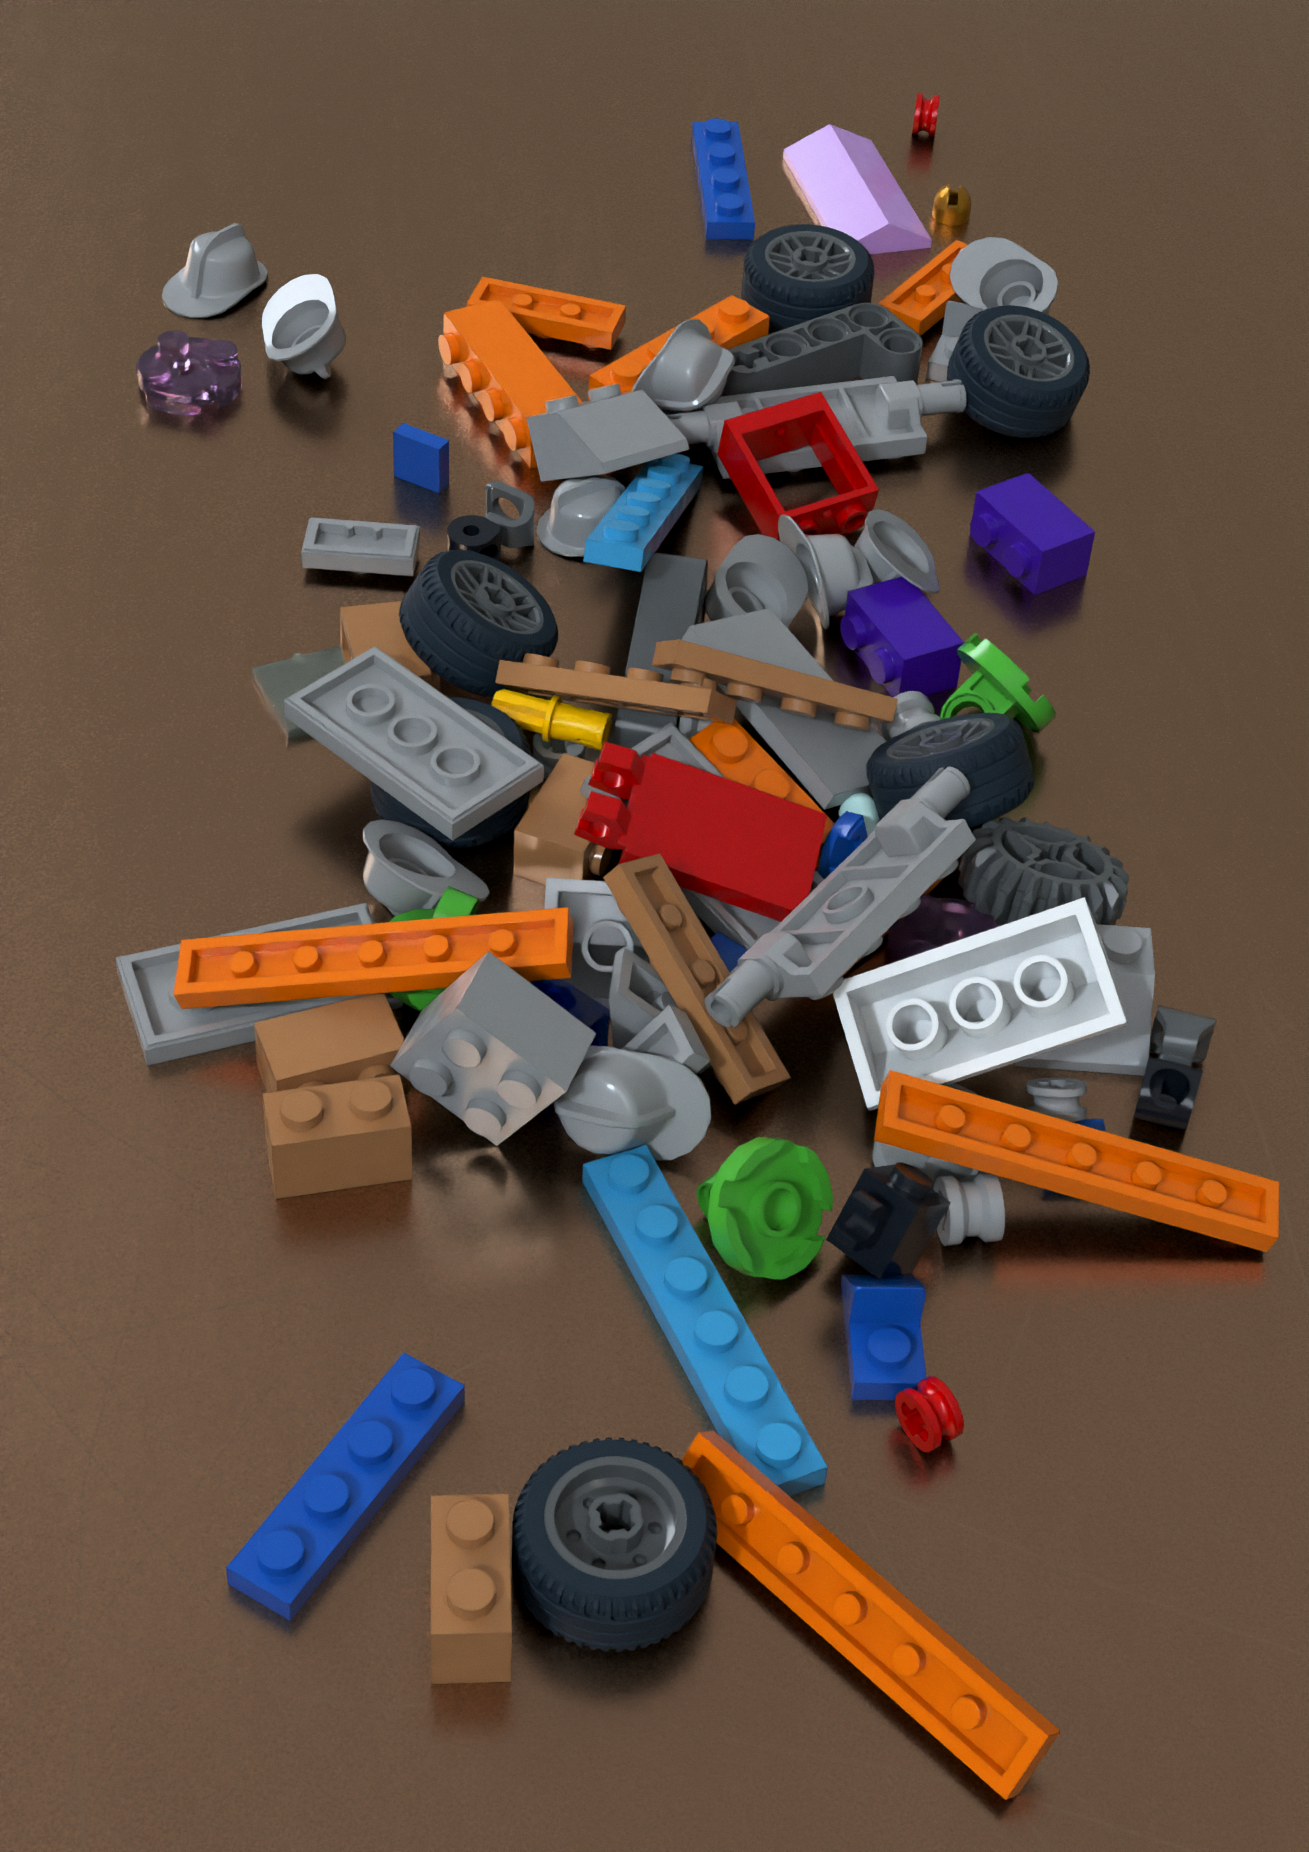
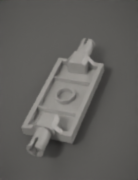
(874, 413)
(853, 904)

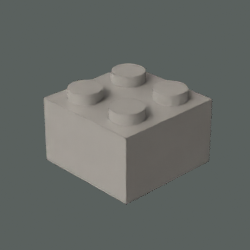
(493, 1049)

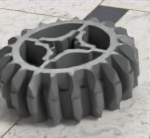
(1036, 867)

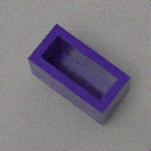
(1031, 533)
(901, 638)

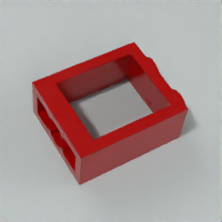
(788, 428)

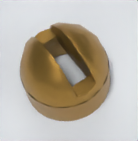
(952, 206)

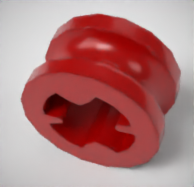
(926, 114)
(929, 1414)

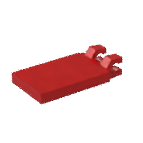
(706, 828)

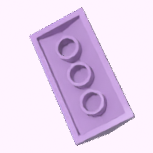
(855, 191)

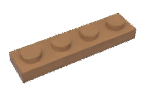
(752, 679)
(594, 685)
(691, 971)

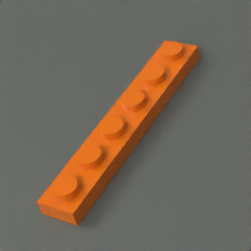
(369, 957)
(1077, 1161)
(871, 1621)

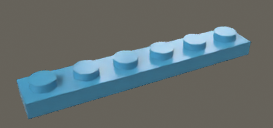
(644, 513)
(702, 1320)

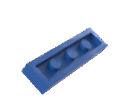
(722, 180)
(345, 1486)

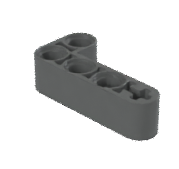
(826, 350)
(668, 604)

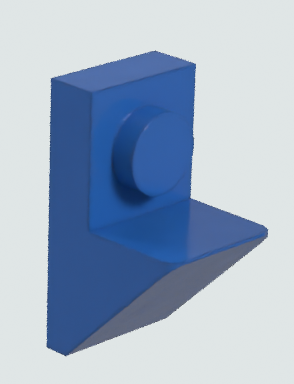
(883, 1334)

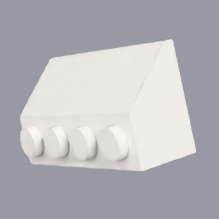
(981, 1001)

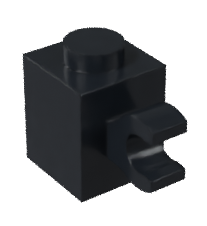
(889, 1219)

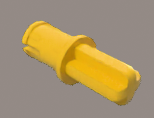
(555, 718)

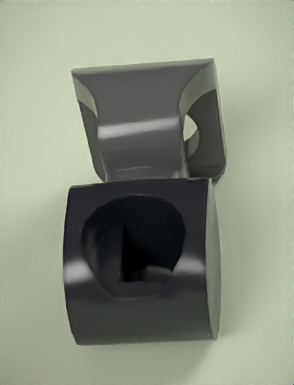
(495, 529)
(1170, 1081)

